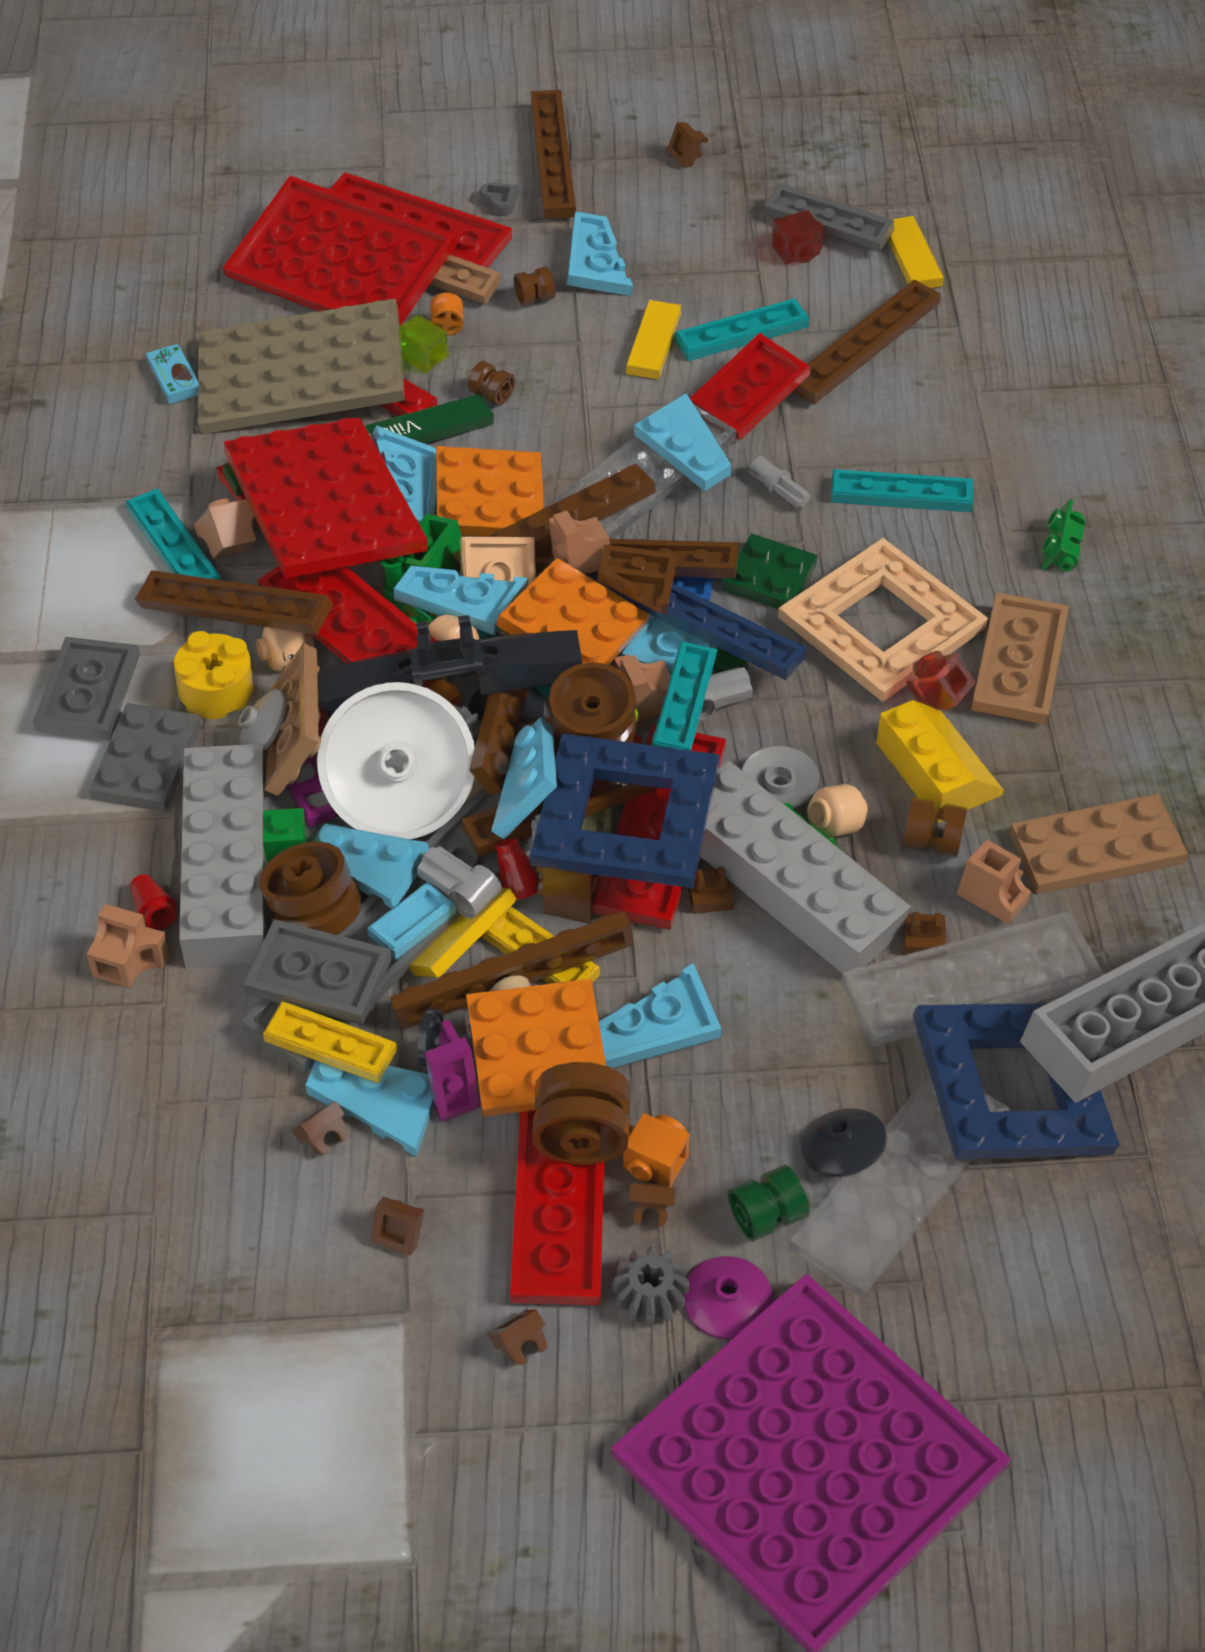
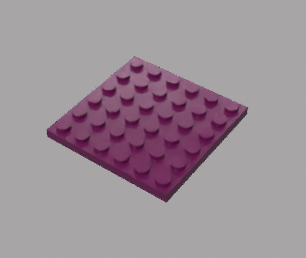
(810, 1462)

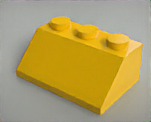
(934, 757)

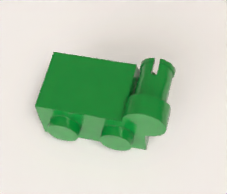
(442, 541)

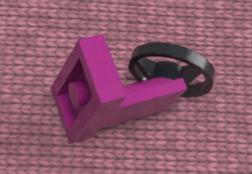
(448, 1066)

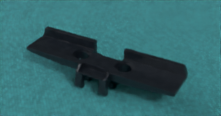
(499, 662)

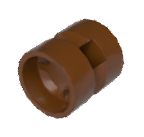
(921, 822)

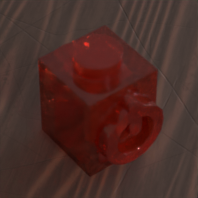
(797, 237)
(940, 680)

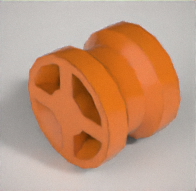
(453, 318)

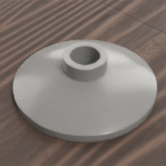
(263, 720)
(787, 767)

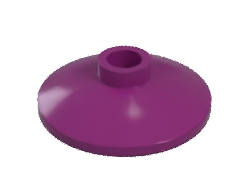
(721, 1313)

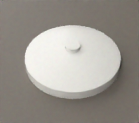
(396, 760)

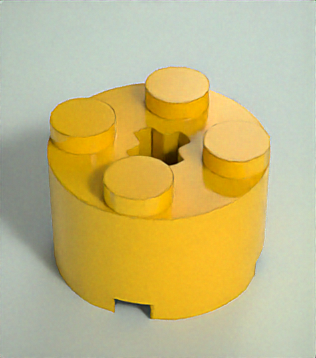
(213, 674)

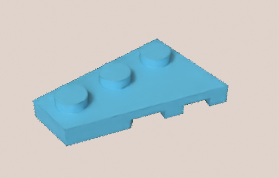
(594, 257)
(685, 442)
(411, 467)
(448, 593)
(528, 778)
(377, 861)
(660, 1023)
(393, 1108)

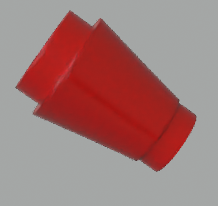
(516, 869)
(152, 902)

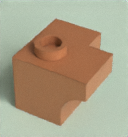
(227, 527)
(578, 541)
(649, 684)
(994, 882)
(125, 947)

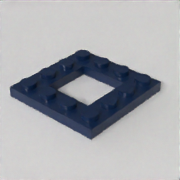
(667, 861)
(973, 1130)

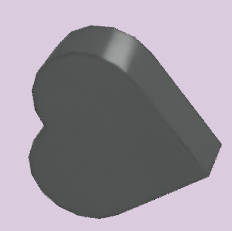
(499, 197)

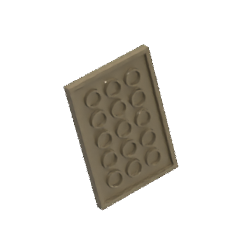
(299, 366)

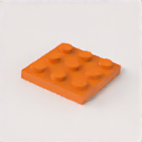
(487, 487)
(572, 601)
(527, 1032)

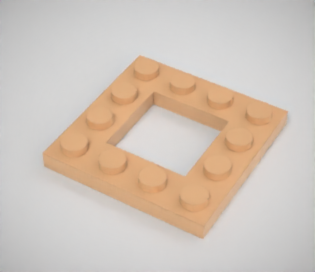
(816, 617)

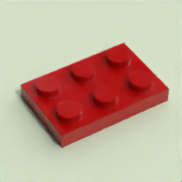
(751, 384)

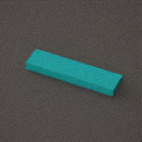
(741, 329)
(902, 490)
(169, 536)
(685, 696)

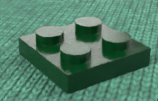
(770, 571)

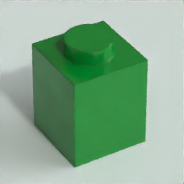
(283, 830)

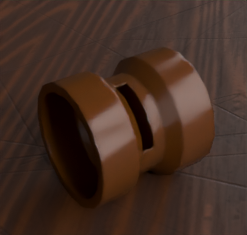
(534, 286)
(492, 383)

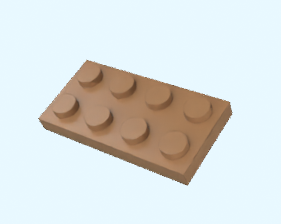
(1020, 658)
(299, 730)
(1098, 843)

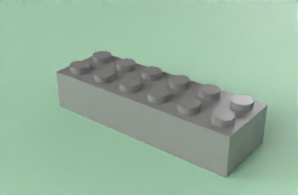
(222, 855)
(798, 874)
(1122, 1017)

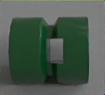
(772, 1201)

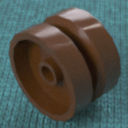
(593, 703)
(311, 887)
(581, 1113)

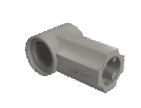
(726, 689)
(465, 886)

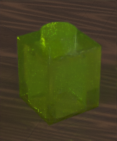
(423, 343)

